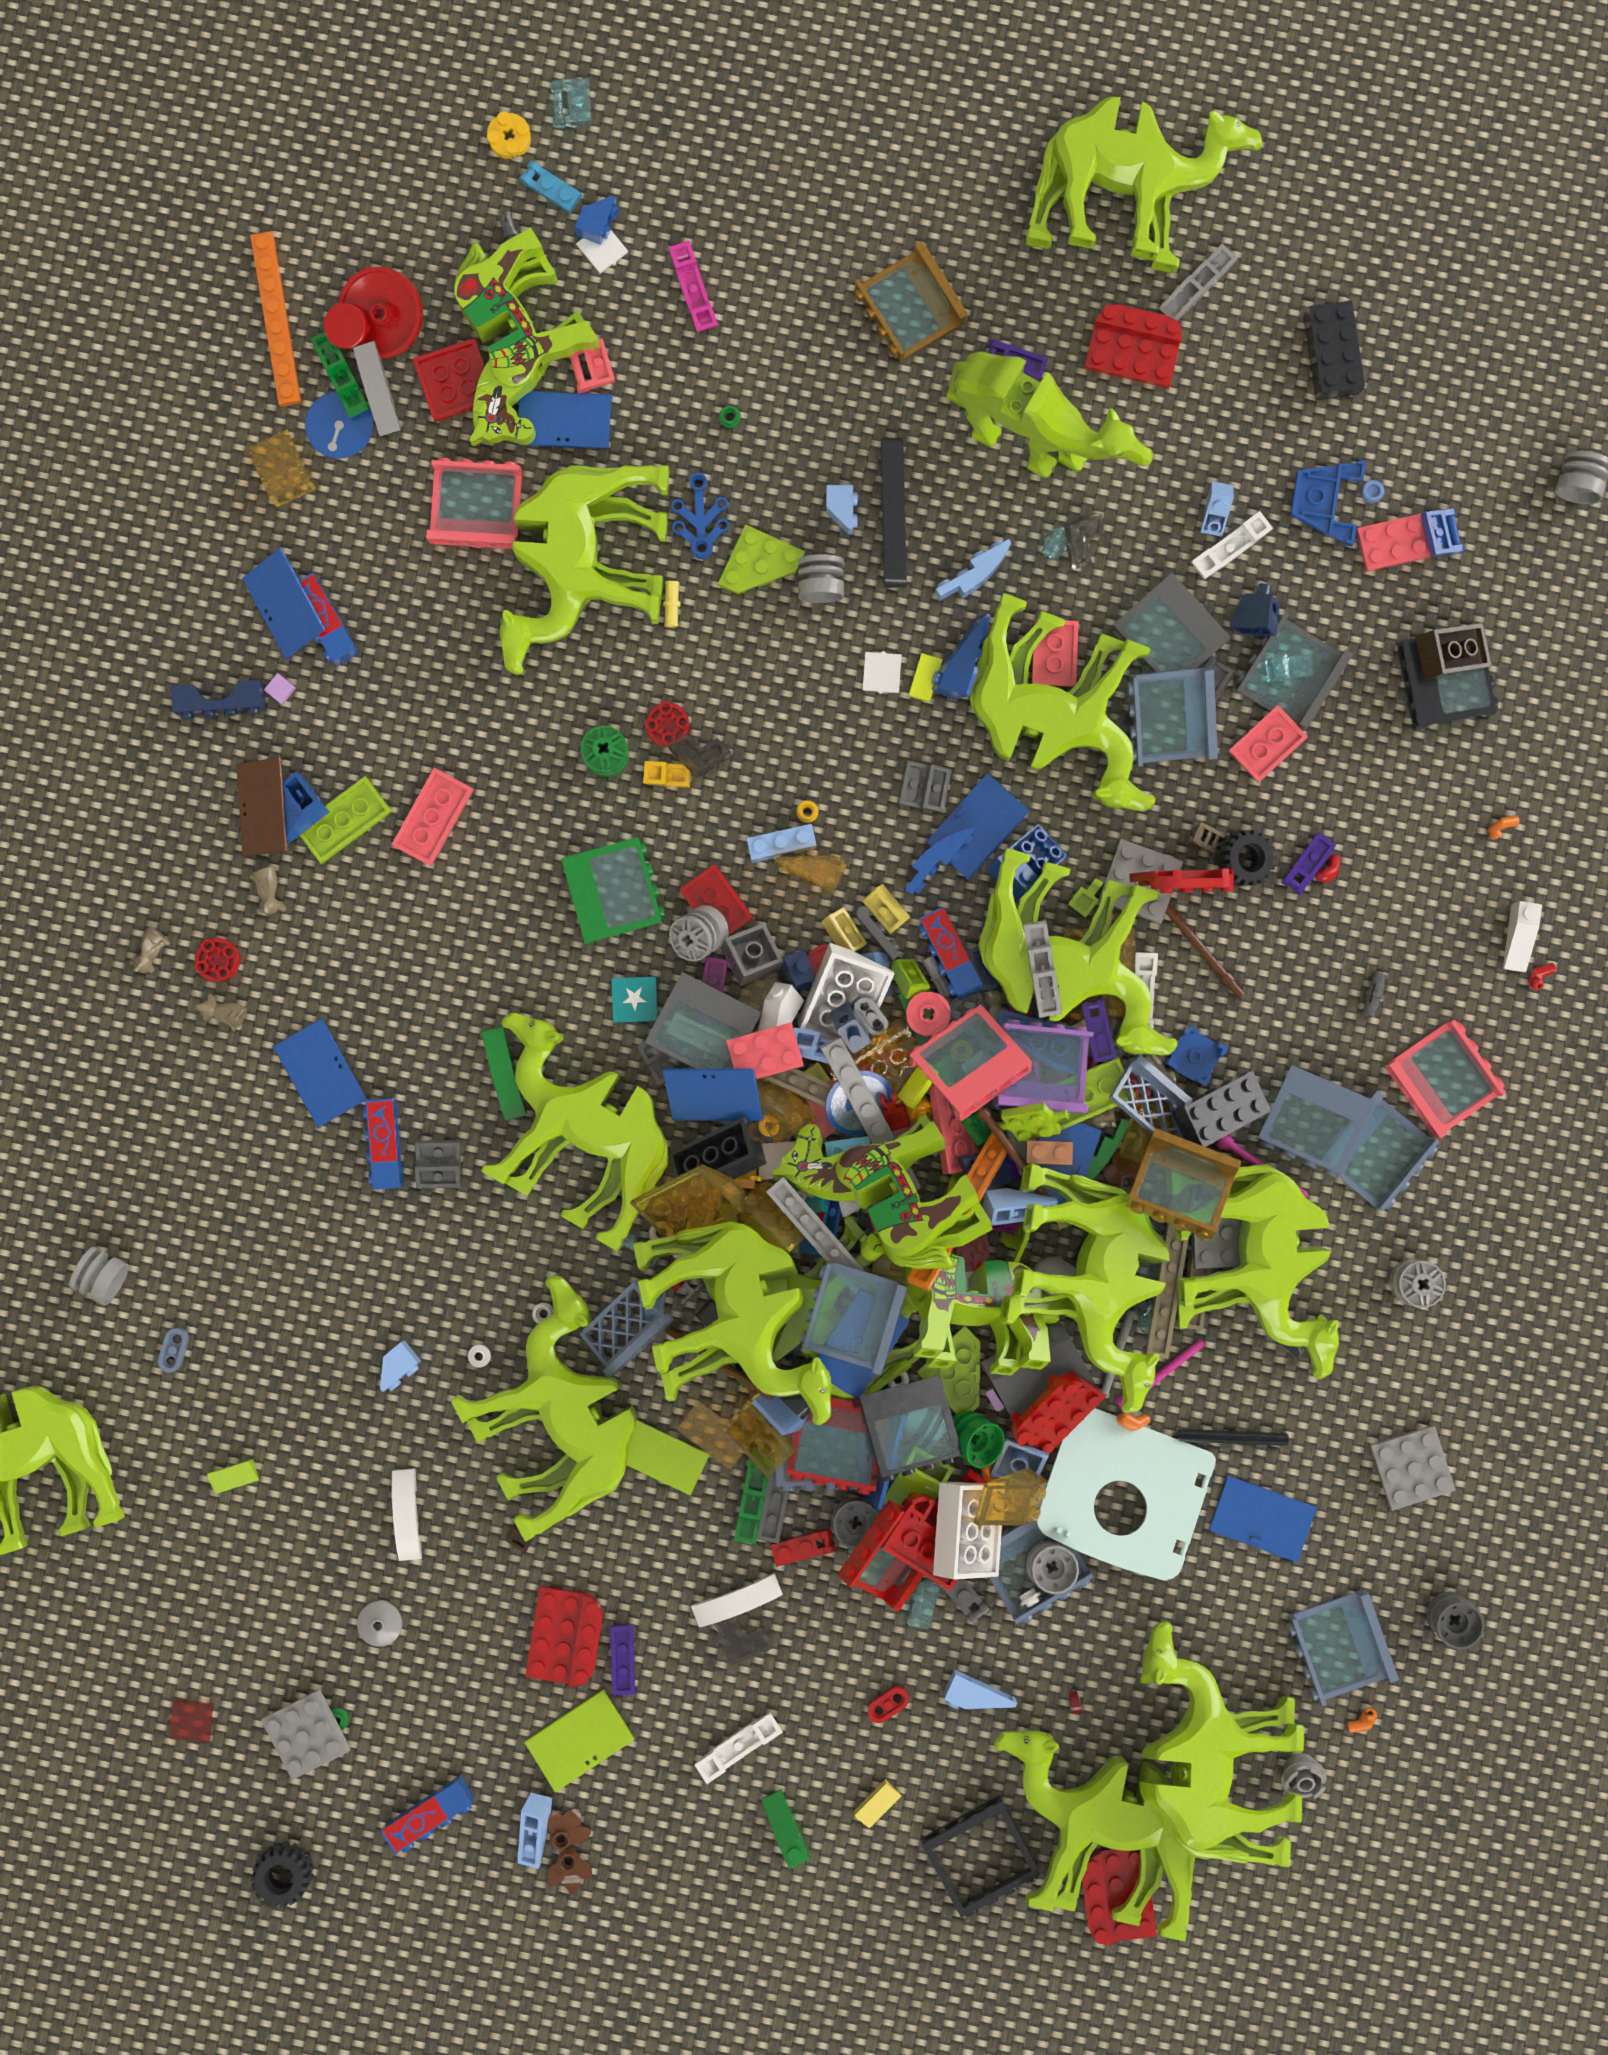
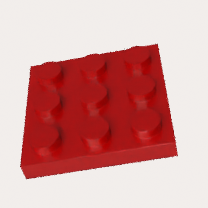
(450, 378)

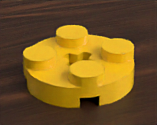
(505, 123)

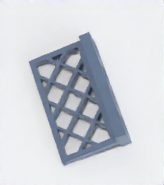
(1162, 1087)
(634, 1345)

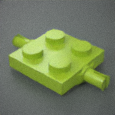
(1032, 1121)

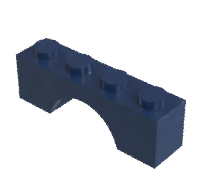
(246, 697)

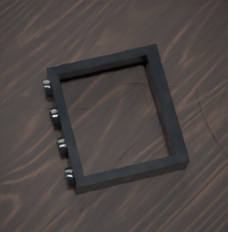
(962, 1825)

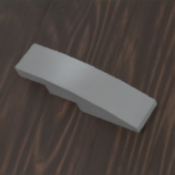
(1198, 283)
(377, 388)
(1042, 968)

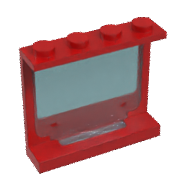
(835, 1450)
(875, 1568)

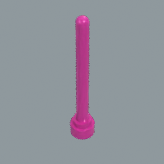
(1228, 1144)
(1171, 1366)

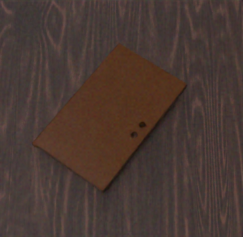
(264, 814)

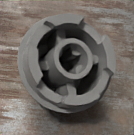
(1303, 1776)

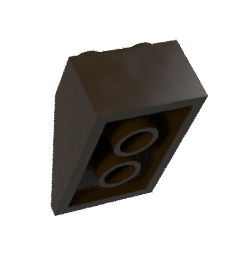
(1453, 651)

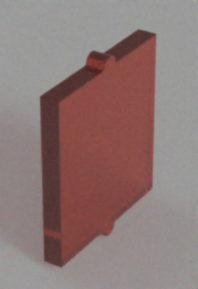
(191, 1721)

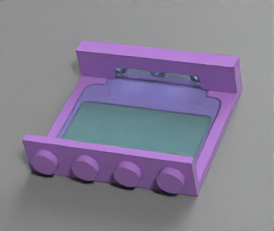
(1057, 1067)

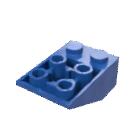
(301, 806)
(1041, 848)

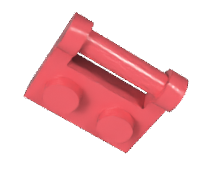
(598, 366)

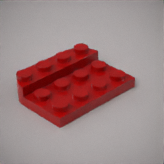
(1134, 345)
(1186, 880)
(1056, 1412)
(915, 1537)
(564, 1636)
(1108, 1884)

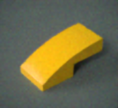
(666, 774)

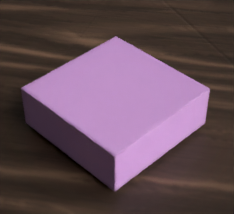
(280, 688)
(994, 1398)

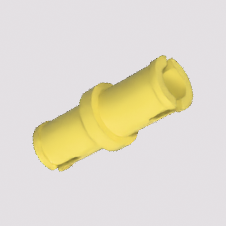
(671, 603)

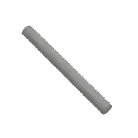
(1120, 1344)

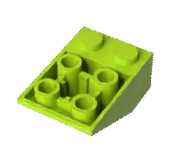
(919, 1482)

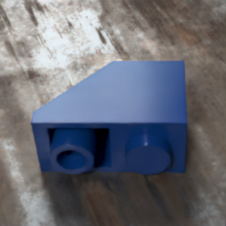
(596, 219)

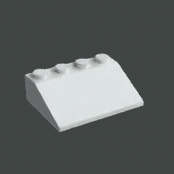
(839, 979)
(960, 1545)

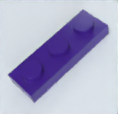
(623, 1659)

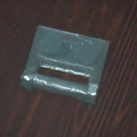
(578, 101)

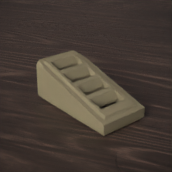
(1201, 828)

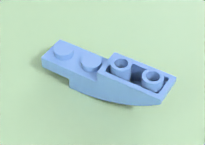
(982, 568)
(809, 1044)

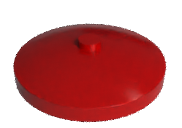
(390, 307)

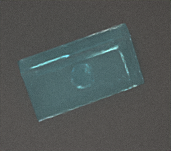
(923, 1604)

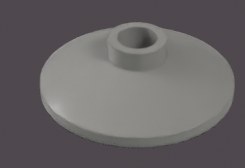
(385, 1614)

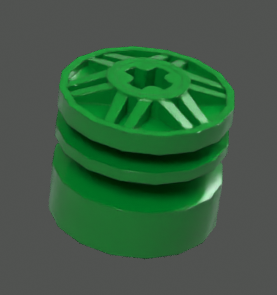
(609, 763)
(978, 1438)

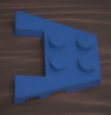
(1317, 495)

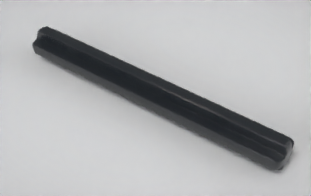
(1233, 1437)

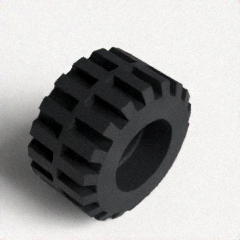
(1261, 856)
(274, 1891)

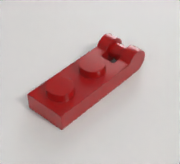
(802, 1547)

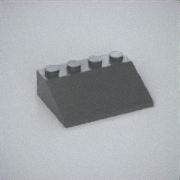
(1027, 1384)

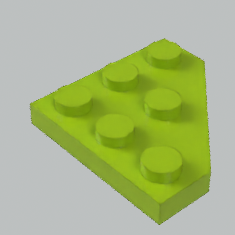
(758, 561)
(963, 1377)

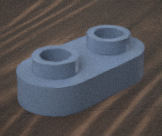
(173, 1349)

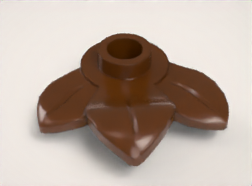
(1121, 1169)
(569, 1826)
(569, 1873)

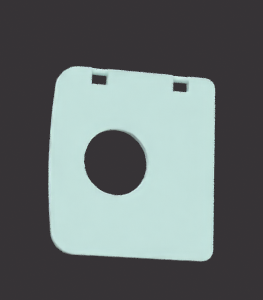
(1152, 1462)

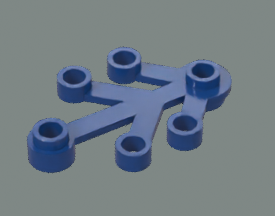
(701, 520)

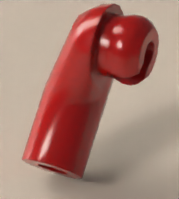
(1331, 871)
(1537, 976)

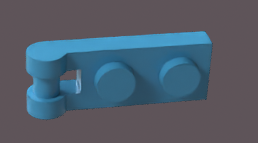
(550, 187)

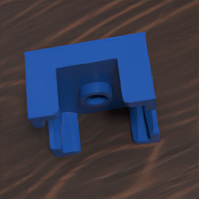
(1195, 1056)

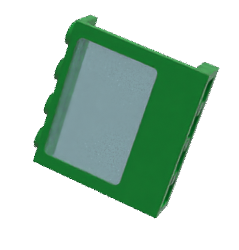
(613, 890)

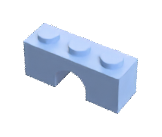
(781, 842)

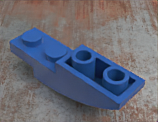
(944, 851)

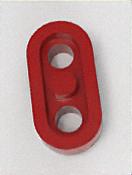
(889, 1705)

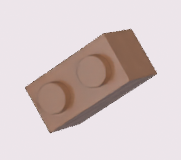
(1049, 1152)

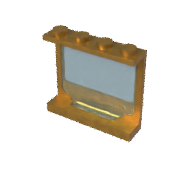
(911, 303)
(1183, 1184)

